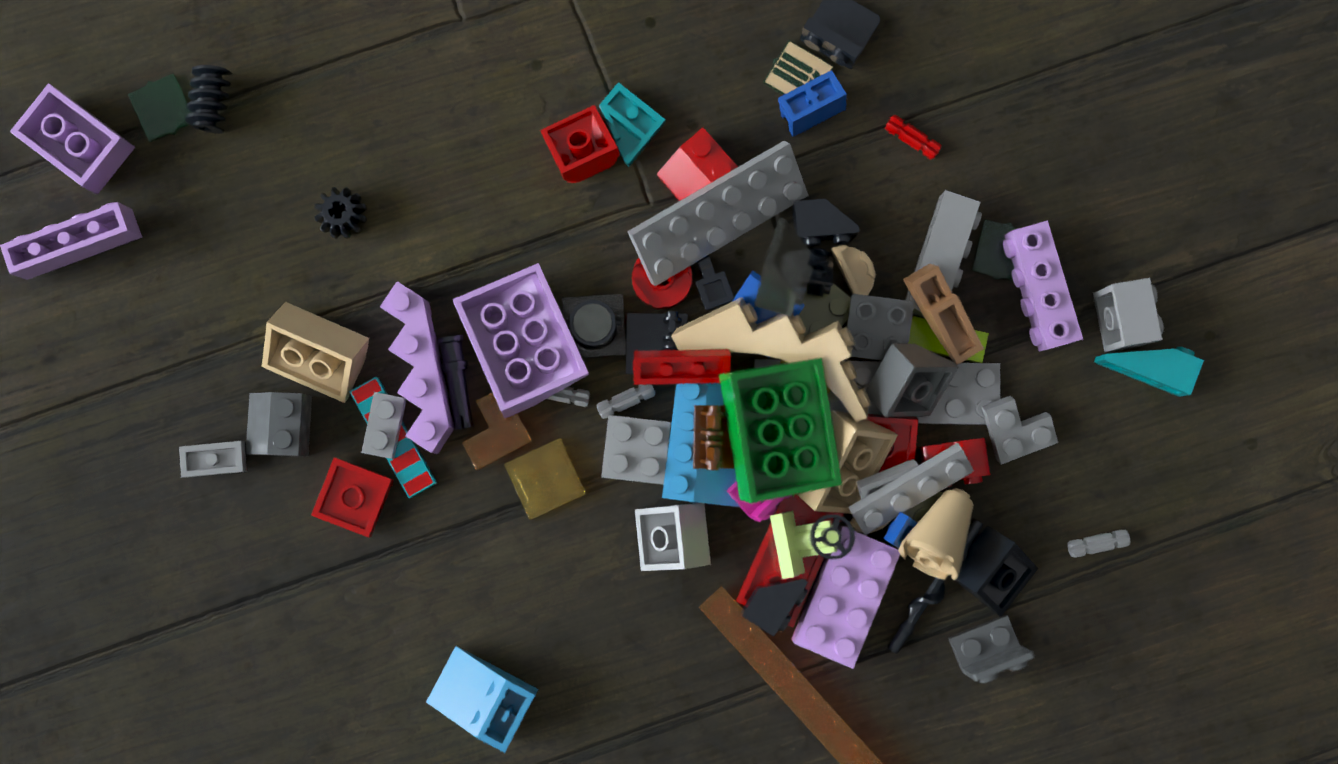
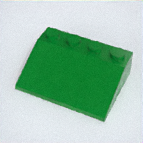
(780, 430)

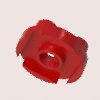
(660, 295)

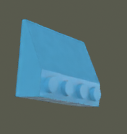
(681, 479)

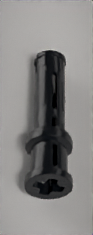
(455, 368)

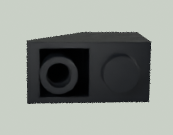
(821, 221)
(772, 602)

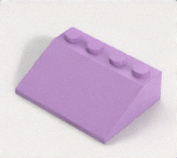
(520, 339)

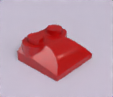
(581, 145)

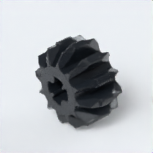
(331, 208)

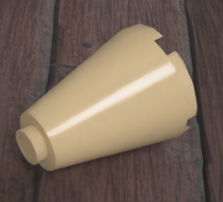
(940, 536)

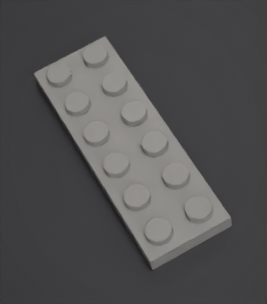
(718, 213)

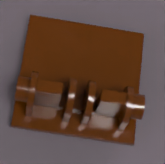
(711, 438)

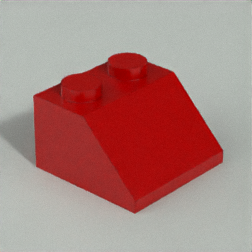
(695, 165)

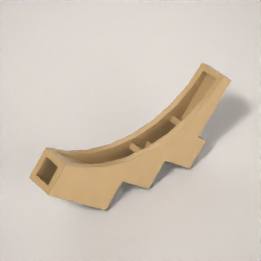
(782, 338)

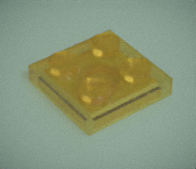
(545, 479)

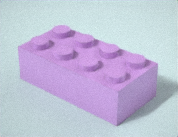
(846, 599)

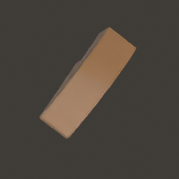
(943, 313)

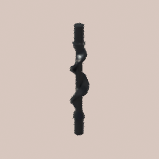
(933, 595)

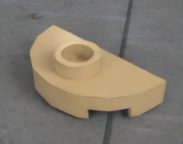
(856, 269)

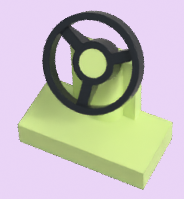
(807, 540)

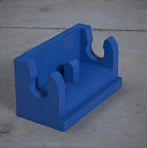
(813, 103)

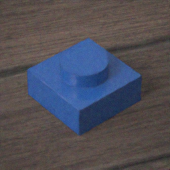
(899, 529)

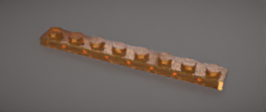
(786, 680)

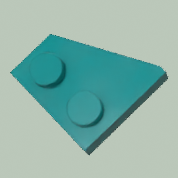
(630, 122)

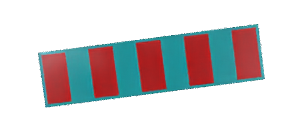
(408, 461)

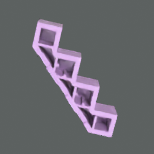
(426, 381)

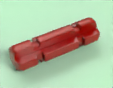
(913, 137)

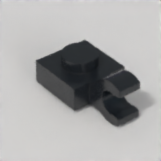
(713, 288)

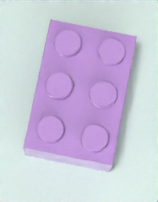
(72, 139)

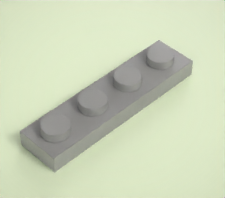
(911, 488)

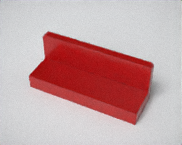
(680, 366)

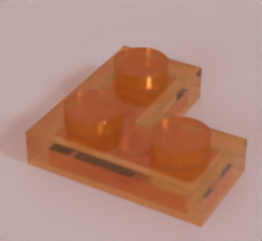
(501, 438)

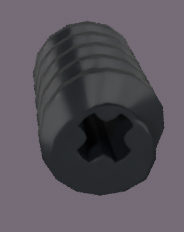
(206, 98)

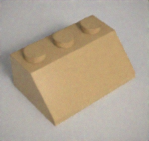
(313, 351)
(860, 454)

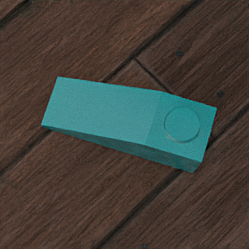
(1165, 369)

